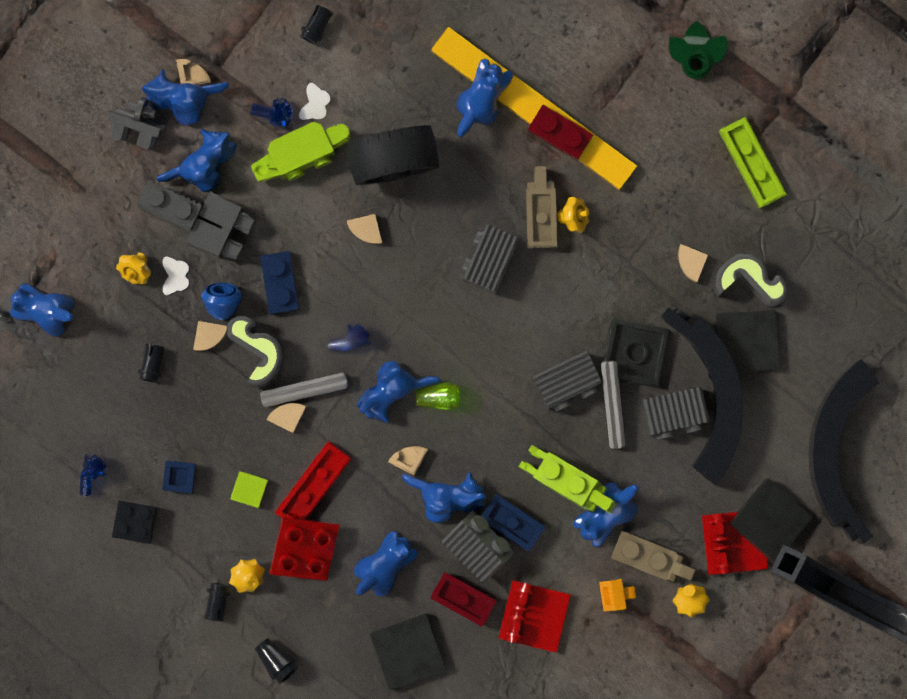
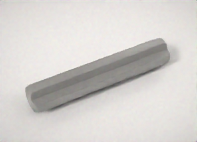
(304, 390)
(613, 404)

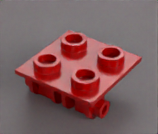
(304, 548)
(727, 549)
(534, 616)

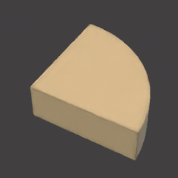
(192, 73)
(365, 229)
(691, 262)
(208, 335)
(287, 416)
(409, 458)

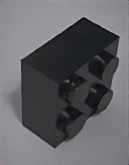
(134, 522)

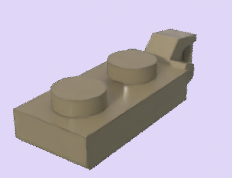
(541, 211)
(650, 558)

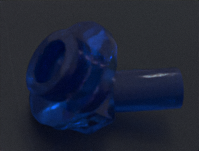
(279, 114)
(355, 337)
(93, 468)

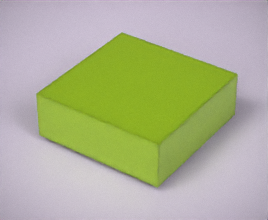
(249, 489)

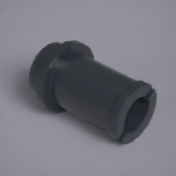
(316, 25)
(151, 363)
(216, 601)

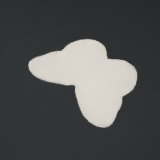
(317, 101)
(176, 272)

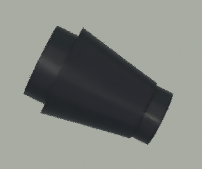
(276, 661)

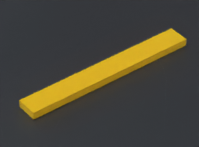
(526, 103)

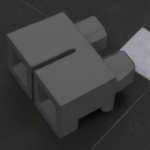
(216, 240)

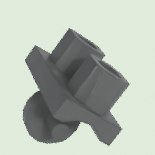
(148, 128)

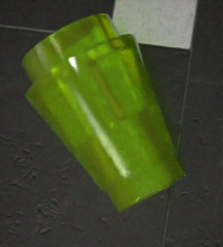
(439, 396)

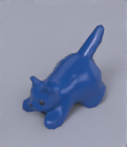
(184, 99)
(479, 101)
(202, 165)
(45, 309)
(391, 385)
(444, 499)
(599, 524)
(380, 569)

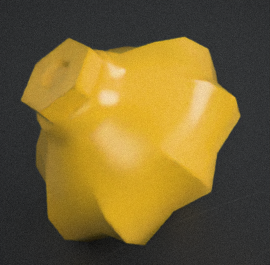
(574, 215)
(134, 268)
(247, 575)
(691, 600)

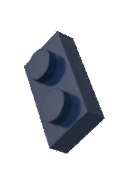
(279, 283)
(513, 523)

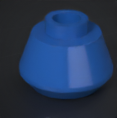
(221, 300)

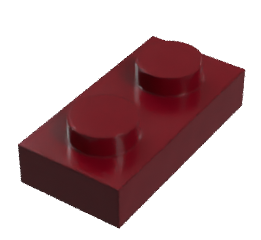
(560, 132)
(463, 599)

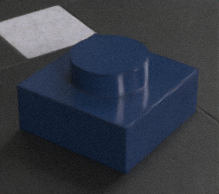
(179, 477)

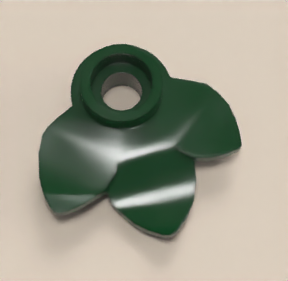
(697, 47)

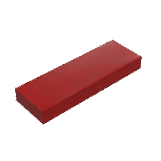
(314, 482)

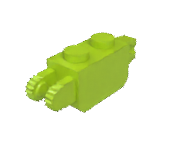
(299, 151)
(569, 482)

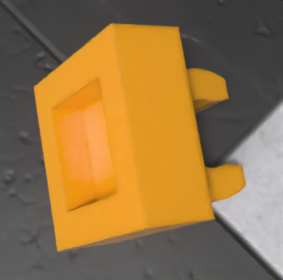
(614, 594)

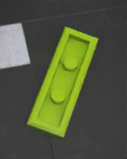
(752, 162)

